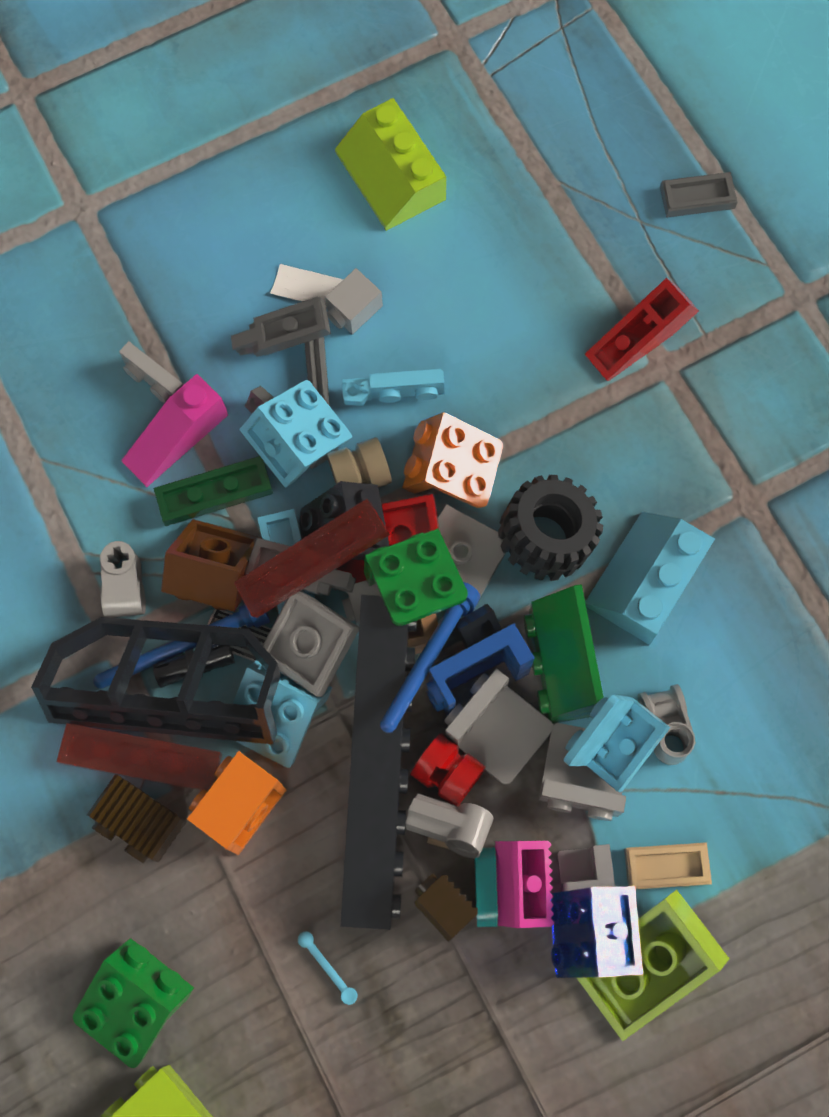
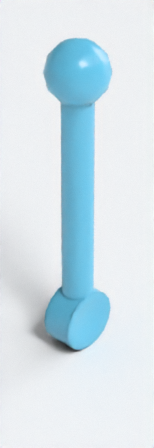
(348, 994)

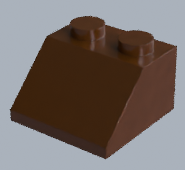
(206, 564)

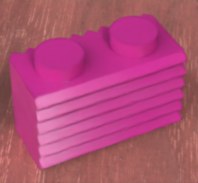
(524, 884)

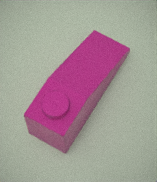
(175, 429)

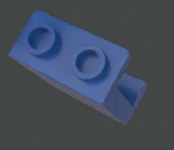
(500, 647)

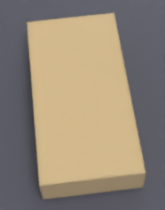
(668, 866)

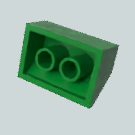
(564, 655)

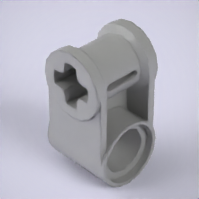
(123, 587)
(672, 710)

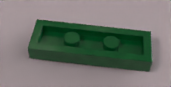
(213, 491)

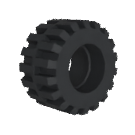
(565, 506)

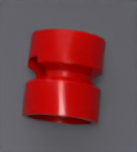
(448, 770)

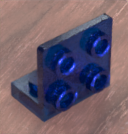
(596, 933)

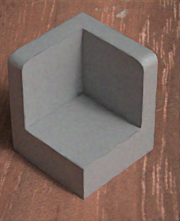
(585, 868)

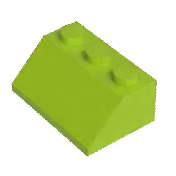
(391, 165)

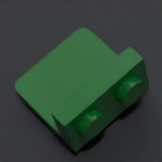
(415, 577)
(130, 1002)

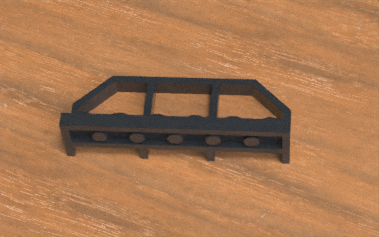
(156, 714)

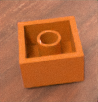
(236, 802)

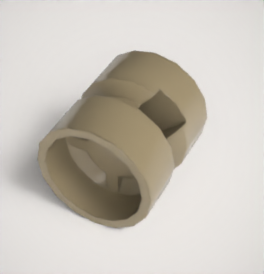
(363, 465)

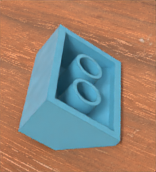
(649, 574)

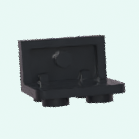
(338, 501)

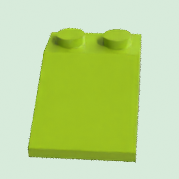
(675, 960)

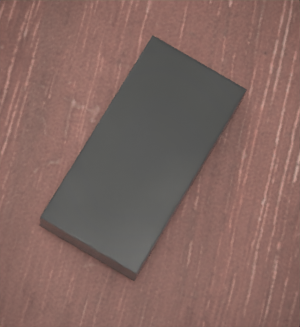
(698, 194)

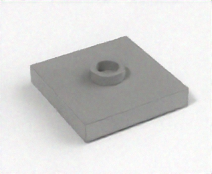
(472, 547)
(309, 642)

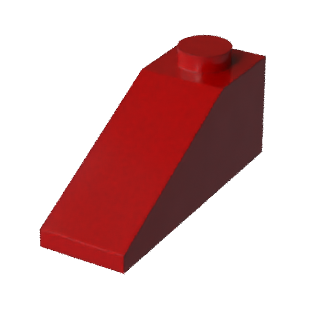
(642, 329)

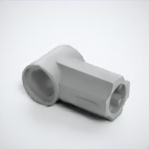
(460, 827)

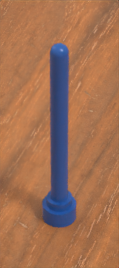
(175, 648)
(426, 659)

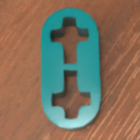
(486, 888)

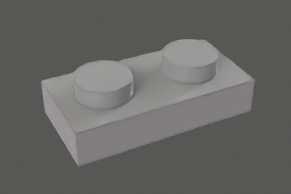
(141, 366)

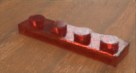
(311, 558)
(138, 757)

